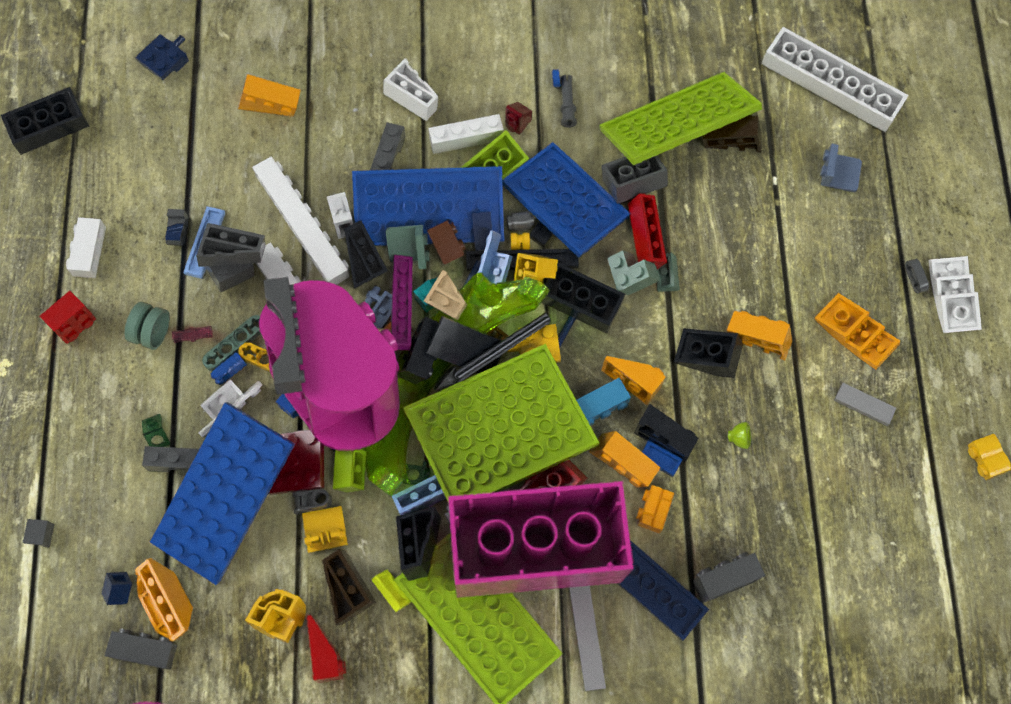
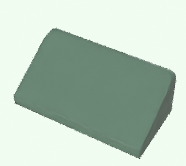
(668, 275)

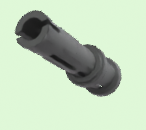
(567, 108)

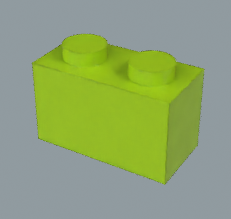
(349, 470)

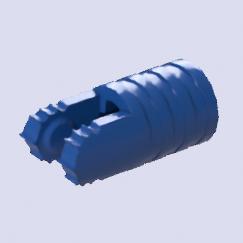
(228, 369)

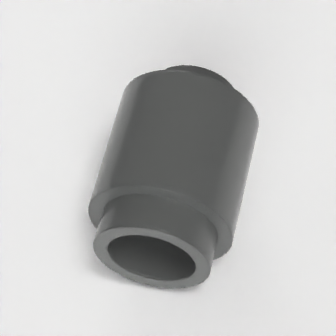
(520, 221)

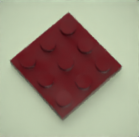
(303, 466)

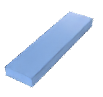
(212, 216)

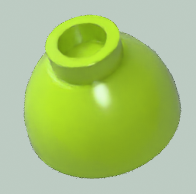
(740, 435)

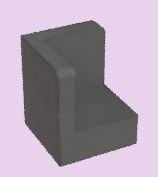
(38, 532)

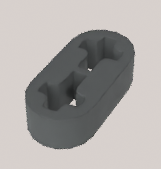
(917, 276)

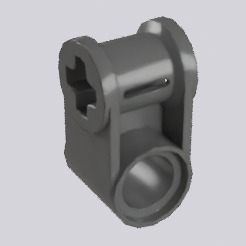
(307, 500)

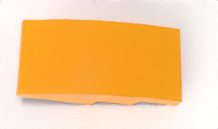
(857, 331)

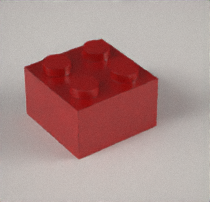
(68, 317)

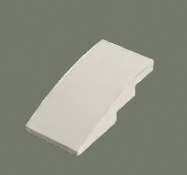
(955, 294)

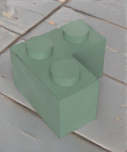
(629, 275)

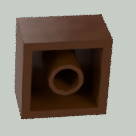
(446, 242)

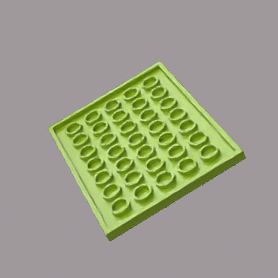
(501, 425)

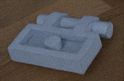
(382, 308)

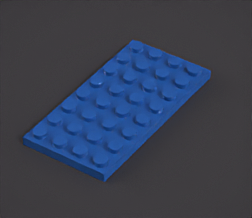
(427, 199)
(222, 493)

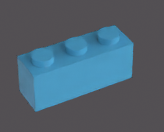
(604, 401)

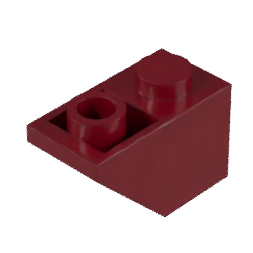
(517, 117)

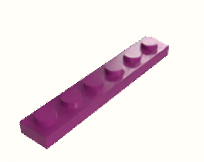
(402, 301)

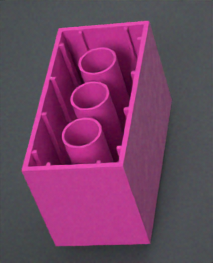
(539, 539)

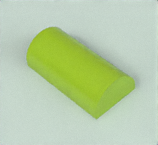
(500, 152)

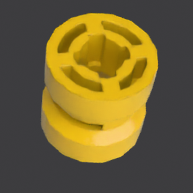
(520, 241)

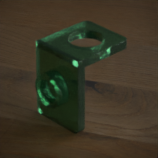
(152, 427)
(424, 473)

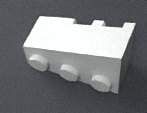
(410, 91)

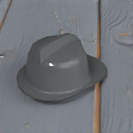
(446, 379)

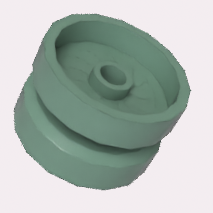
(147, 325)

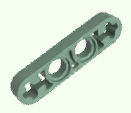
(232, 340)

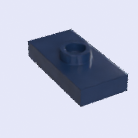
(481, 227)

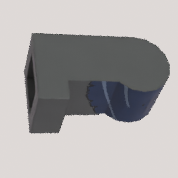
(176, 227)

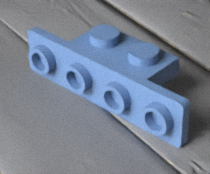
(494, 264)

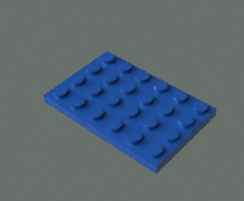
(565, 199)

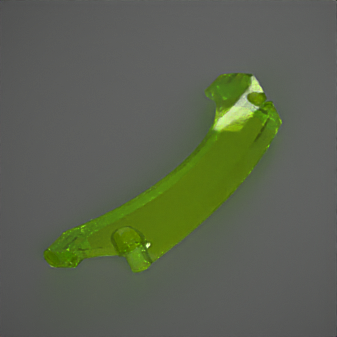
(486, 308)

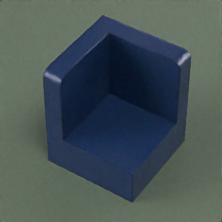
(116, 588)

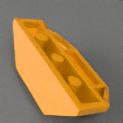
(163, 599)

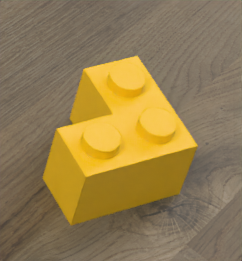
(535, 267)

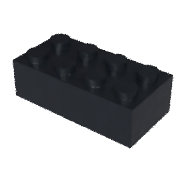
(44, 120)
(583, 298)

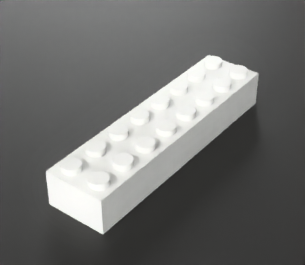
(834, 79)

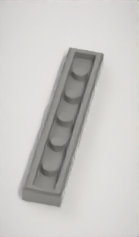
(587, 638)

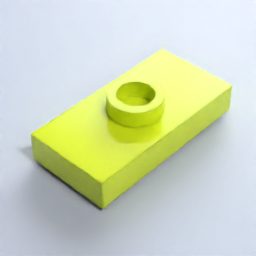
(390, 590)

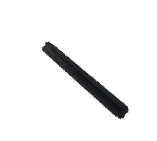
(500, 348)

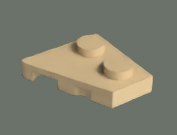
(446, 297)

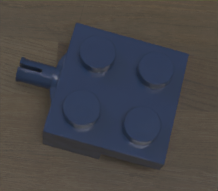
(163, 56)

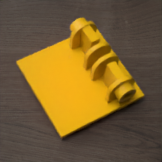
(324, 529)

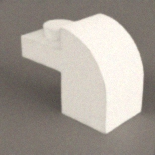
(340, 213)

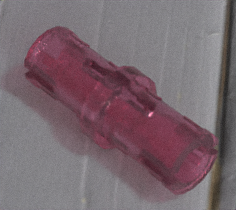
(192, 334)

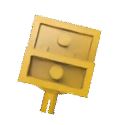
(546, 335)

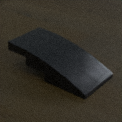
(460, 343)

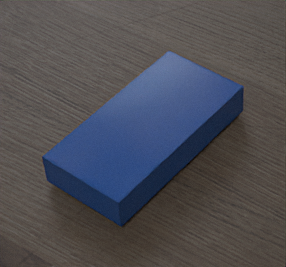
(666, 460)

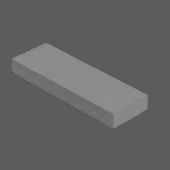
(865, 404)

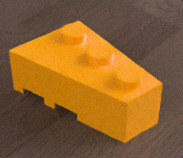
(268, 97)
(762, 332)
(625, 459)

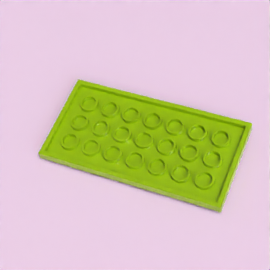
(680, 117)
(486, 633)

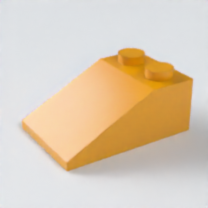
(638, 378)

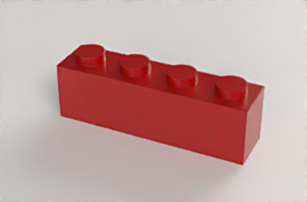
(647, 230)

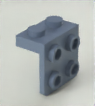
(840, 170)

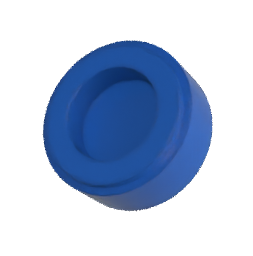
(556, 78)

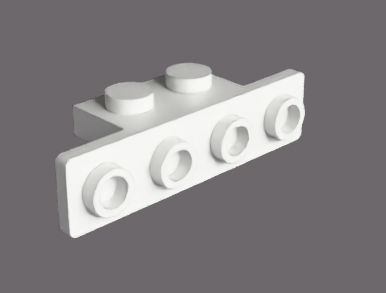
(227, 393)

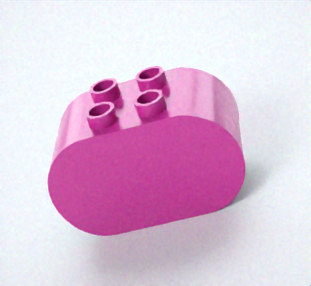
(347, 366)

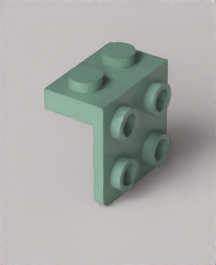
(408, 242)

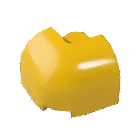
(277, 614)

